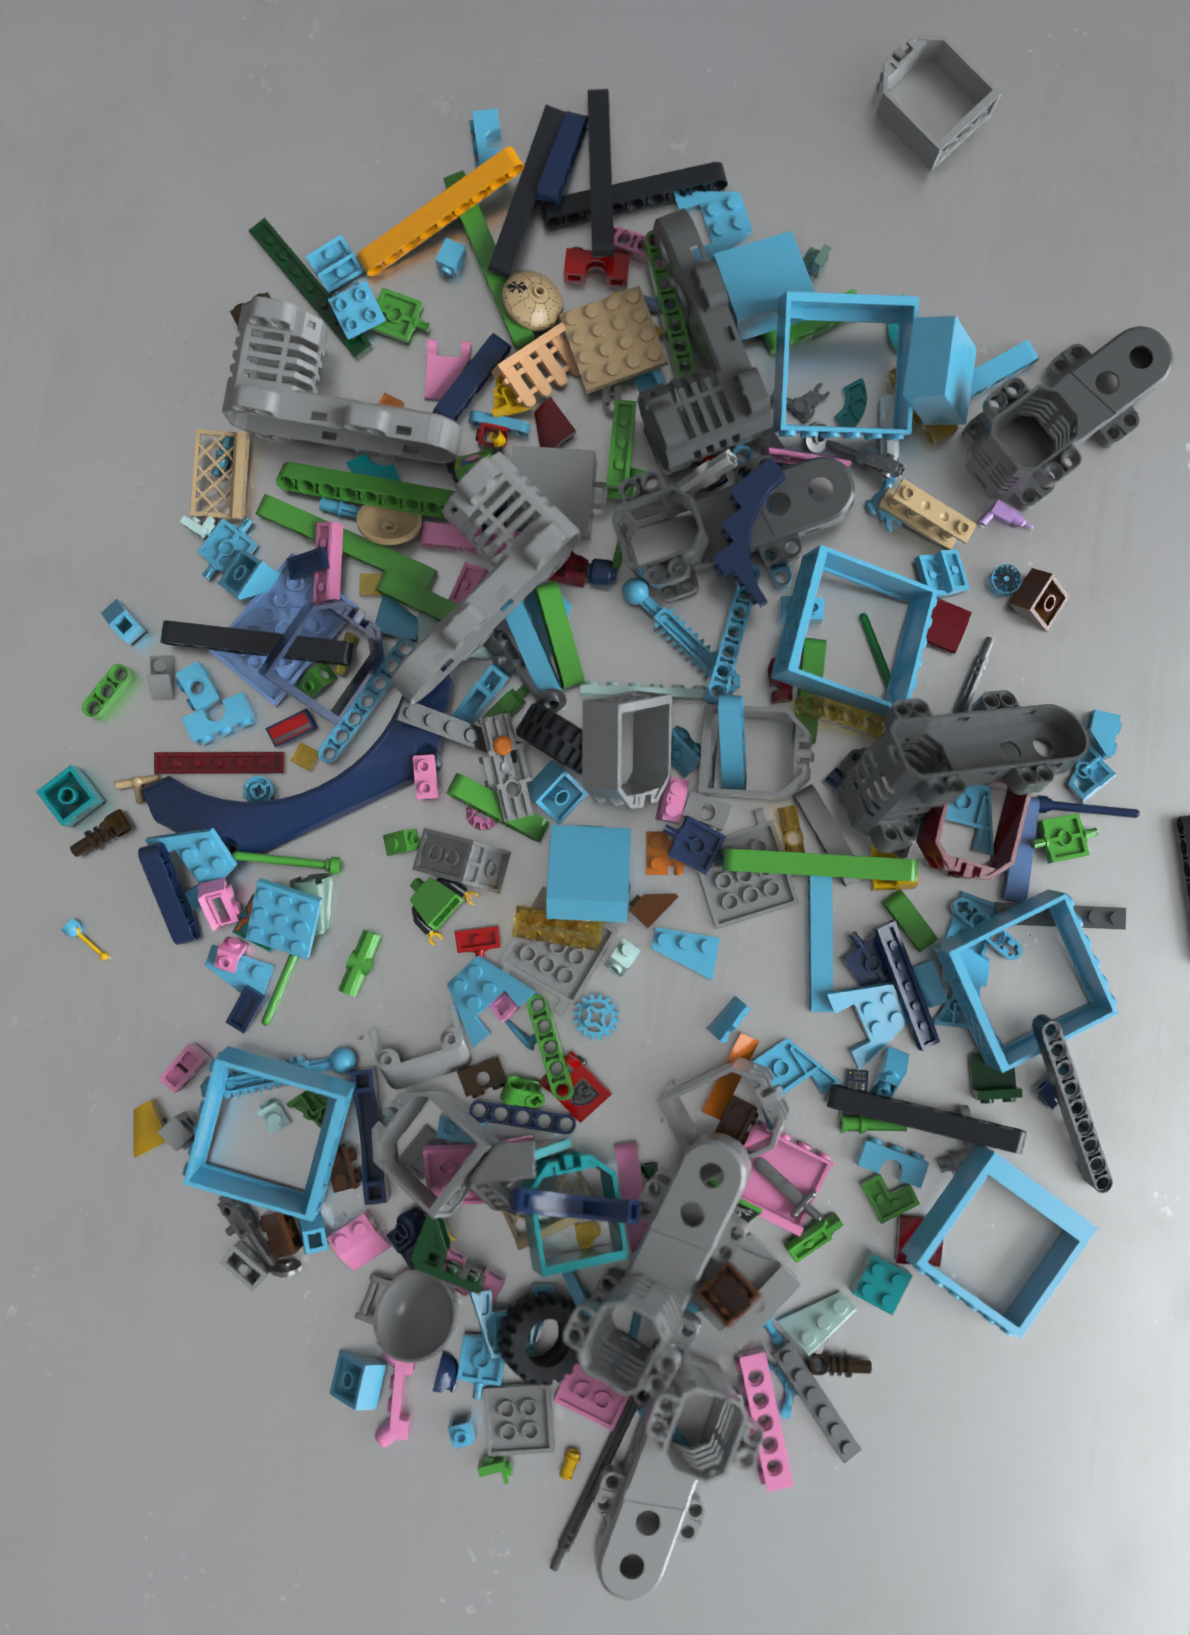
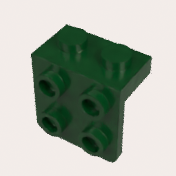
(991, 1084)

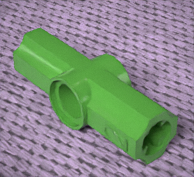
(359, 963)

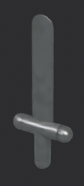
(790, 1191)

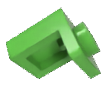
(401, 842)
(494, 1465)

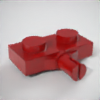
(477, 939)

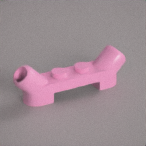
(398, 1425)

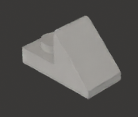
(161, 677)

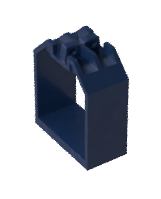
(354, 618)

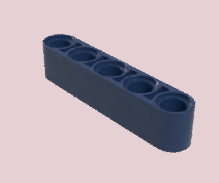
(562, 157)
(473, 378)
(169, 893)
(512, 1120)

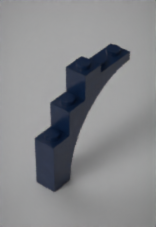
(749, 496)

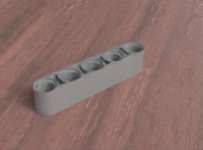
(823, 825)

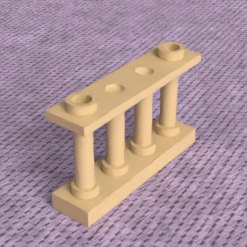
(926, 515)

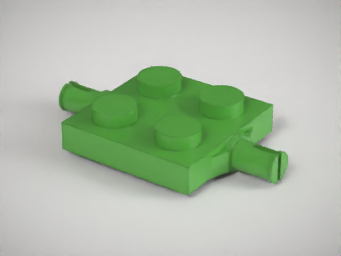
(400, 315)
(1063, 838)

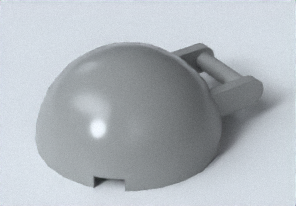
(411, 1316)

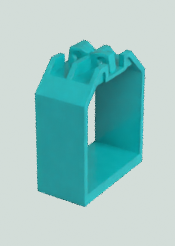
(563, 1164)

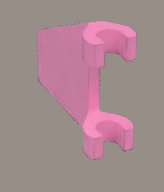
(443, 370)

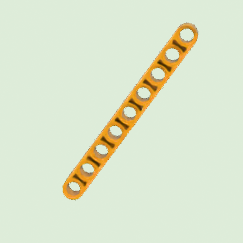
(440, 211)

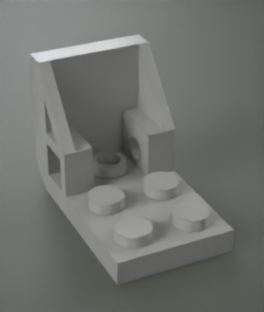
(461, 860)

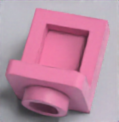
(229, 954)

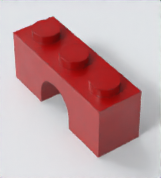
(580, 261)

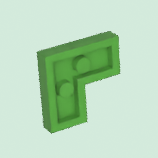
(886, 1203)

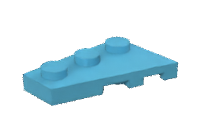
(689, 949)
(248, 972)

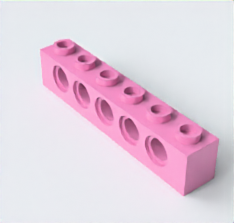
(780, 1475)

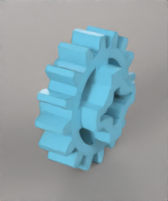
(583, 1025)

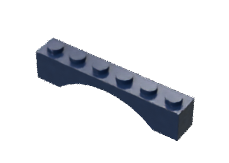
(368, 1112)

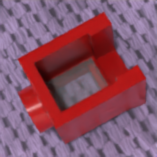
(483, 439)

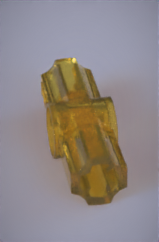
(790, 824)

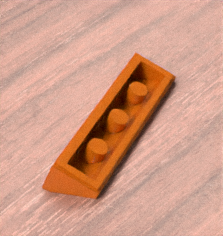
(726, 1085)

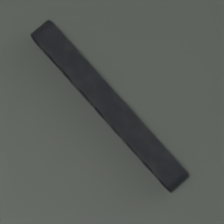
(600, 173)
(525, 193)
(637, 194)
(254, 642)
(1076, 1116)
(926, 1119)

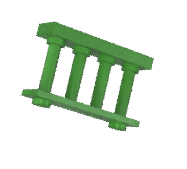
(620, 446)

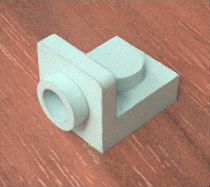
(197, 526)
(273, 1115)

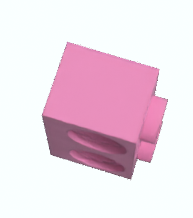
(184, 1067)

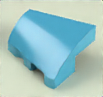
(396, 620)
(1089, 775)
(976, 965)

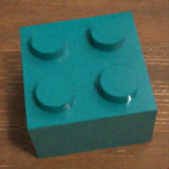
(70, 796)
(880, 1282)

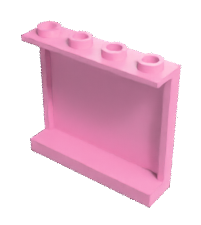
(797, 1164)

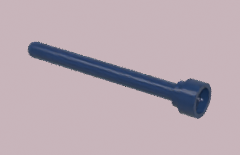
(1047, 804)

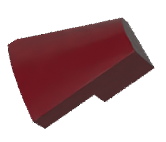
(552, 425)

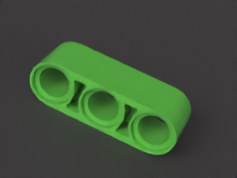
(98, 697)
(909, 920)

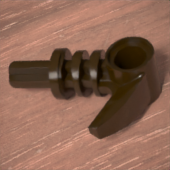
(114, 823)
(837, 1365)

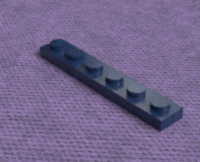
(906, 985)

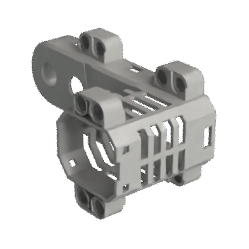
(287, 412)
(517, 570)
(664, 1270)
(664, 1475)

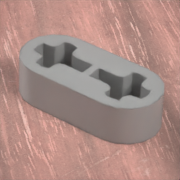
(606, 395)

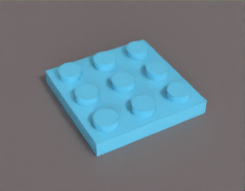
(283, 918)

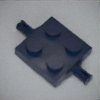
(696, 844)
(867, 961)

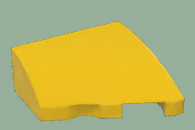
(146, 1124)

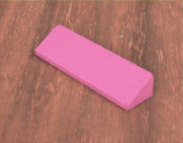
(791, 456)
(328, 582)

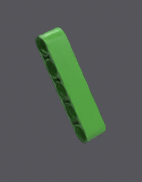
(801, 330)
(414, 596)
(559, 634)
(812, 662)
(487, 803)
(550, 1036)

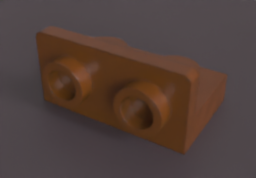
(737, 1119)
(344, 1171)

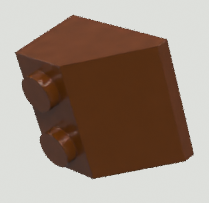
(1039, 598)
(650, 907)
(281, 1232)

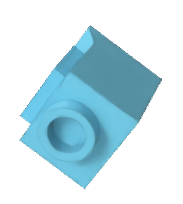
(462, 1434)

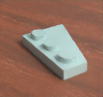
(817, 1322)

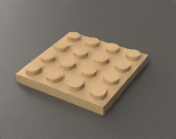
(613, 339)

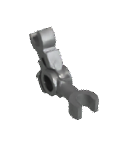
(802, 405)

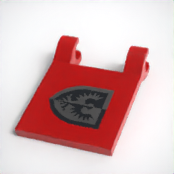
(588, 1090)

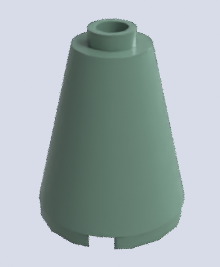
(321, 886)

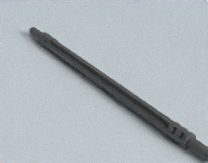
(964, 700)
(606, 1457)

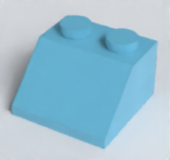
(248, 576)
(556, 791)
(357, 1380)

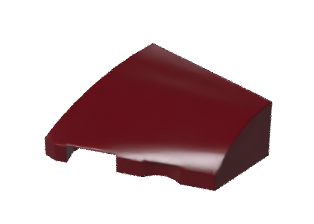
(572, 571)

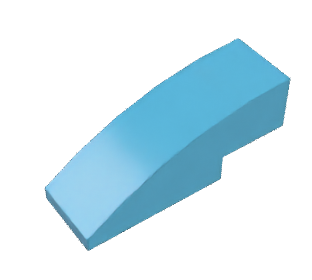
(482, 694)

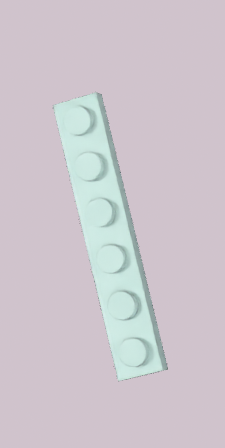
(678, 691)

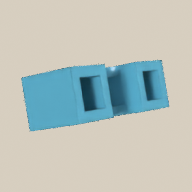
(486, 128)
(237, 713)
(911, 1167)

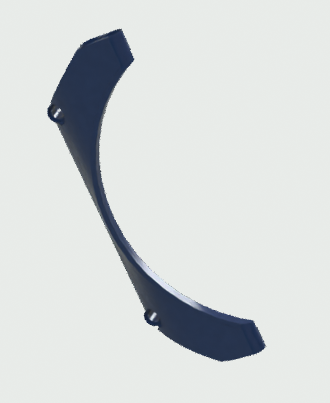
(271, 823)

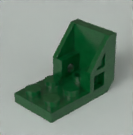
(435, 1239)

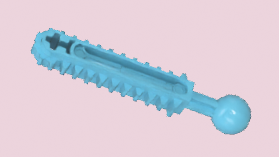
(637, 592)
(341, 1061)

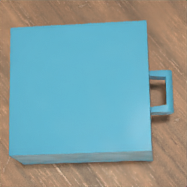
(756, 279)
(939, 370)
(588, 873)

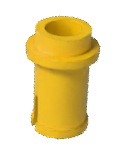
(571, 1456)

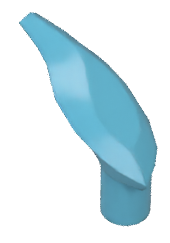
(527, 1041)

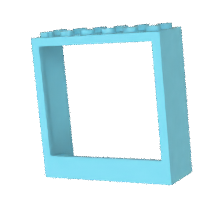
(844, 308)
(912, 641)
(1086, 964)
(255, 1190)
(954, 1200)

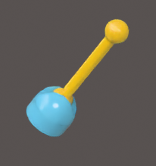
(73, 929)

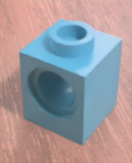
(450, 257)

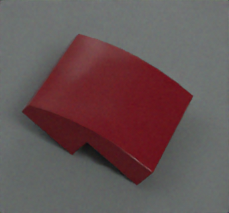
(947, 626)
(906, 1228)

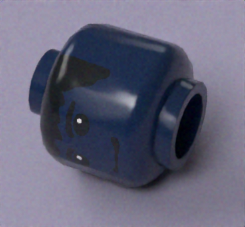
(601, 572)
(411, 1222)

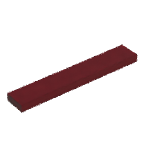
(219, 762)

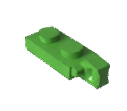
(510, 702)
(813, 1237)

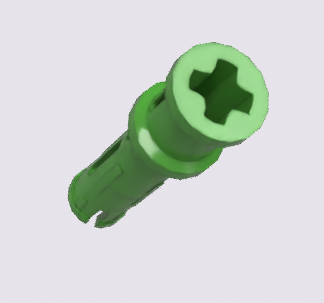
(862, 1124)

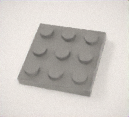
(518, 1419)

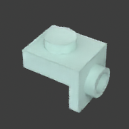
(622, 957)

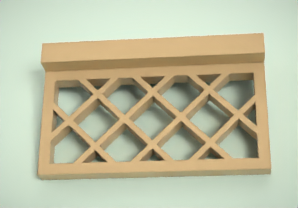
(239, 474)
(550, 1226)

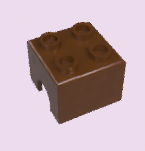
(729, 1294)

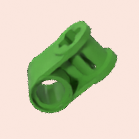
(520, 1091)

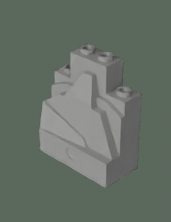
(766, 1274)

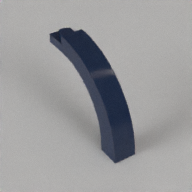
(574, 1206)

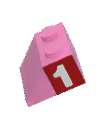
(359, 1240)

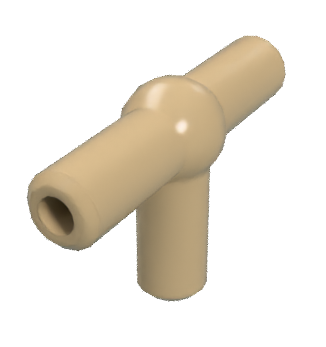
(137, 782)

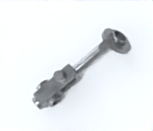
(886, 465)
(511, 660)
(244, 1226)

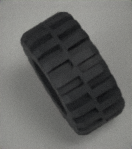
(552, 736)
(515, 1331)

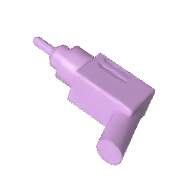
(1004, 514)

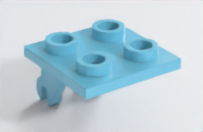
(356, 309)

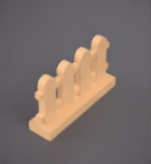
(529, 367)

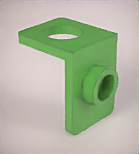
(313, 682)

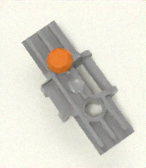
(499, 768)

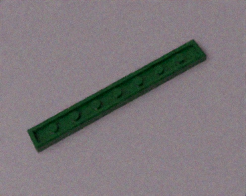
(305, 283)

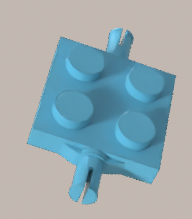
(224, 545)
(477, 1365)

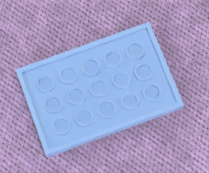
(274, 614)

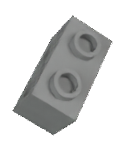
(179, 1131)

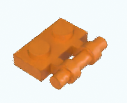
(656, 854)

